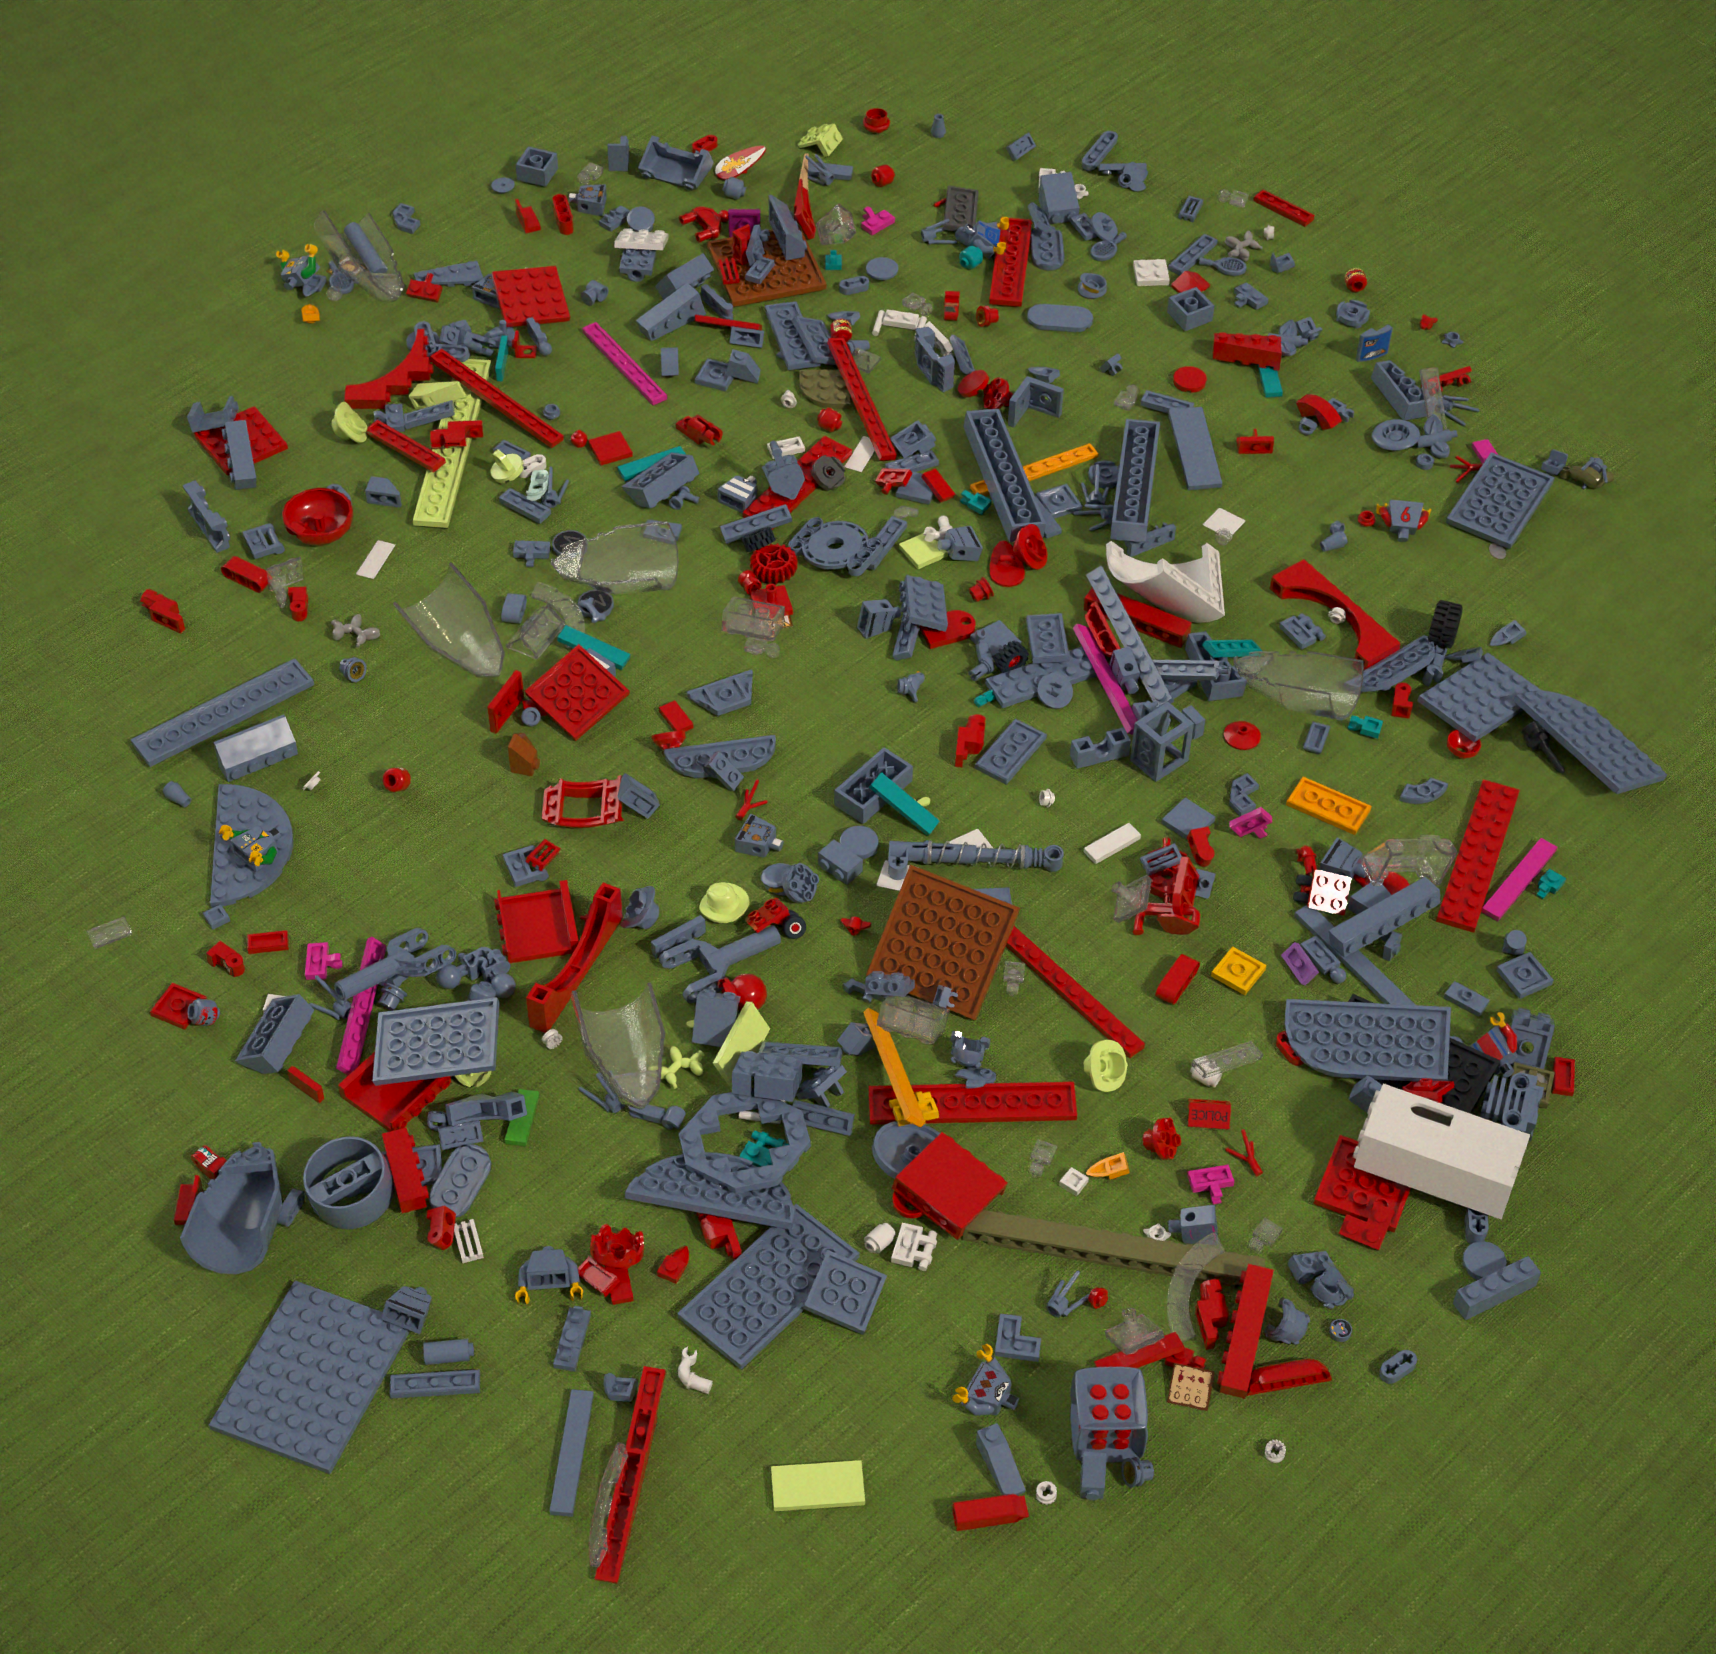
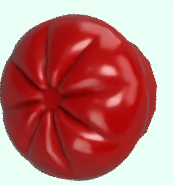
(876, 120)

